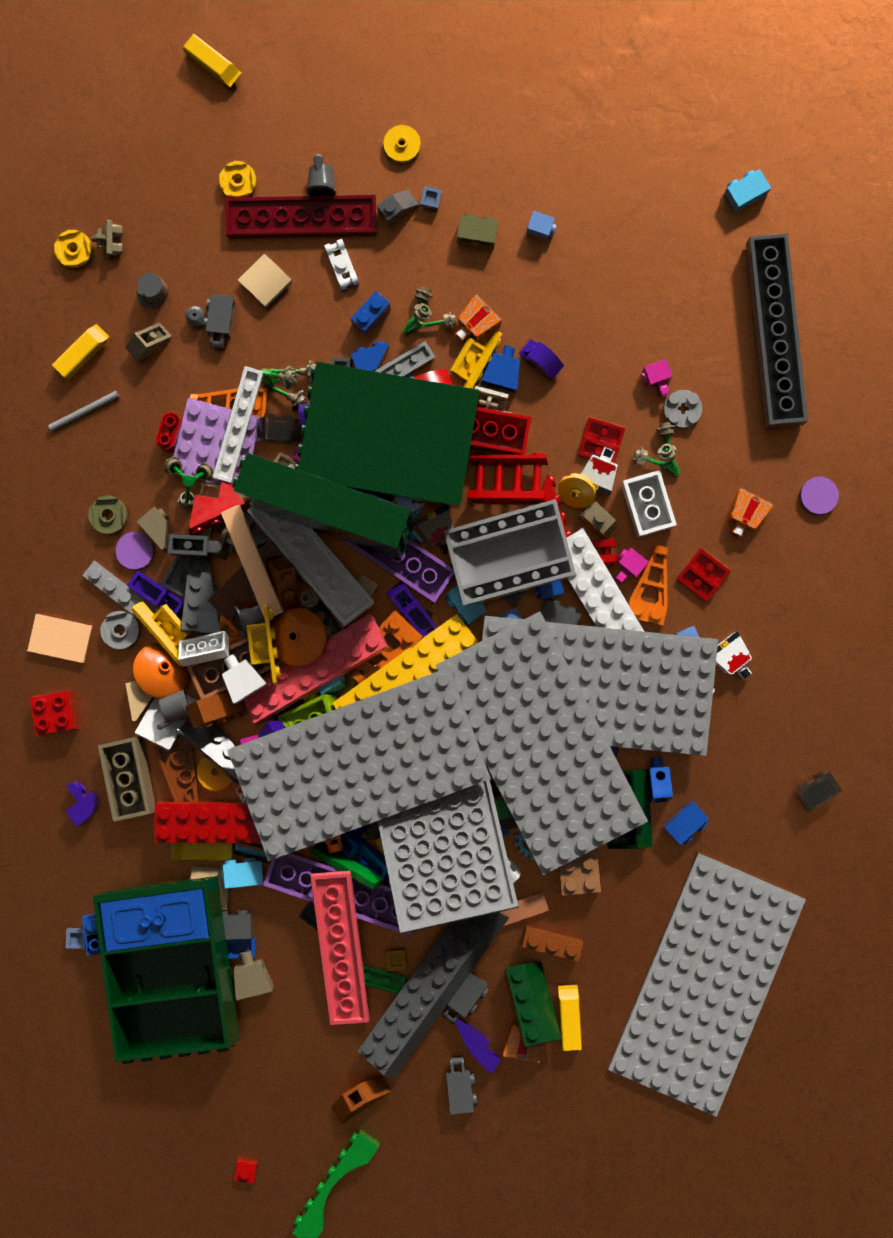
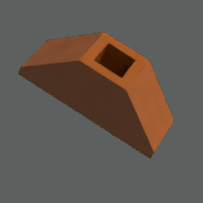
(360, 1098)

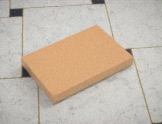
(60, 638)

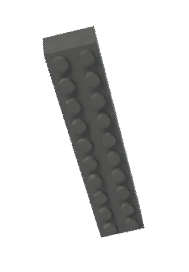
(776, 331)
(429, 991)

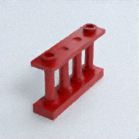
(516, 495)

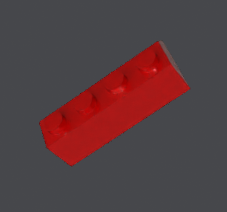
(500, 432)

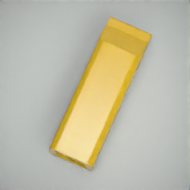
(211, 61)
(80, 352)
(202, 851)
(569, 1017)

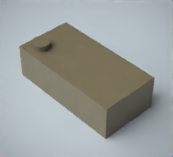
(127, 778)

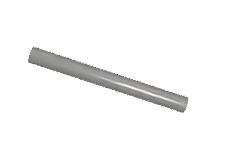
(83, 411)

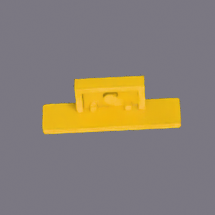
(474, 358)
(163, 626)
(261, 643)

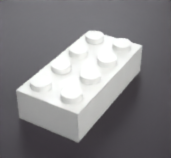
(203, 648)

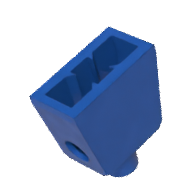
(503, 370)
(659, 790)

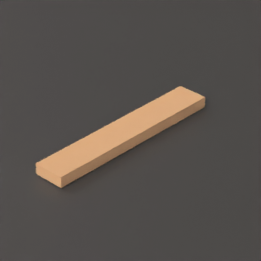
(251, 559)

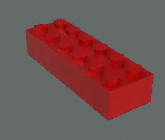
(204, 822)

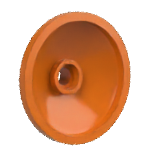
(309, 641)
(153, 678)

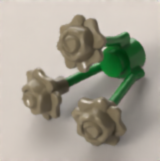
(289, 378)

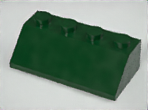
(642, 835)
(532, 1005)

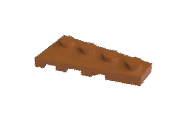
(179, 770)

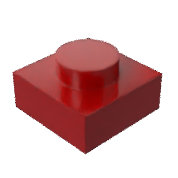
(245, 1171)

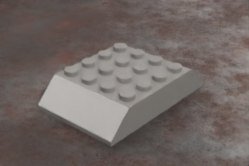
(510, 553)

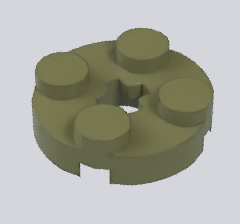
(101, 523)

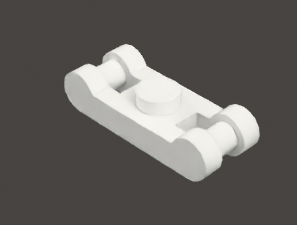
(341, 264)

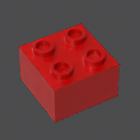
(54, 713)

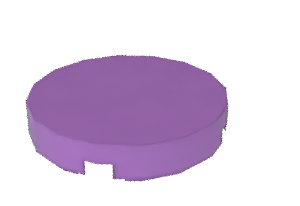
(819, 495)
(135, 550)

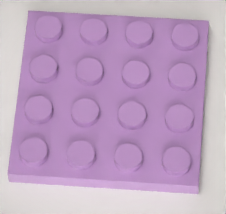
(203, 436)

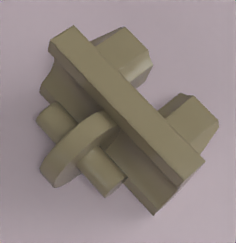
(110, 230)
(491, 398)
(225, 540)

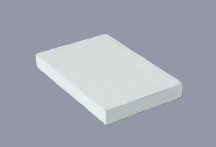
(148, 726)

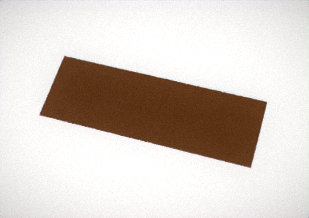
(238, 588)

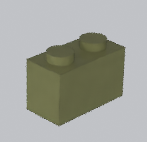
(477, 231)

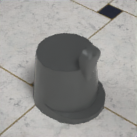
(320, 179)
(151, 290)
(246, 617)
(173, 708)

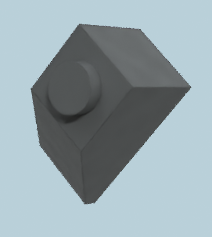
(396, 207)

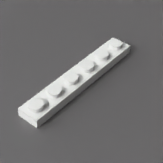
(238, 424)

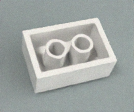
(648, 504)

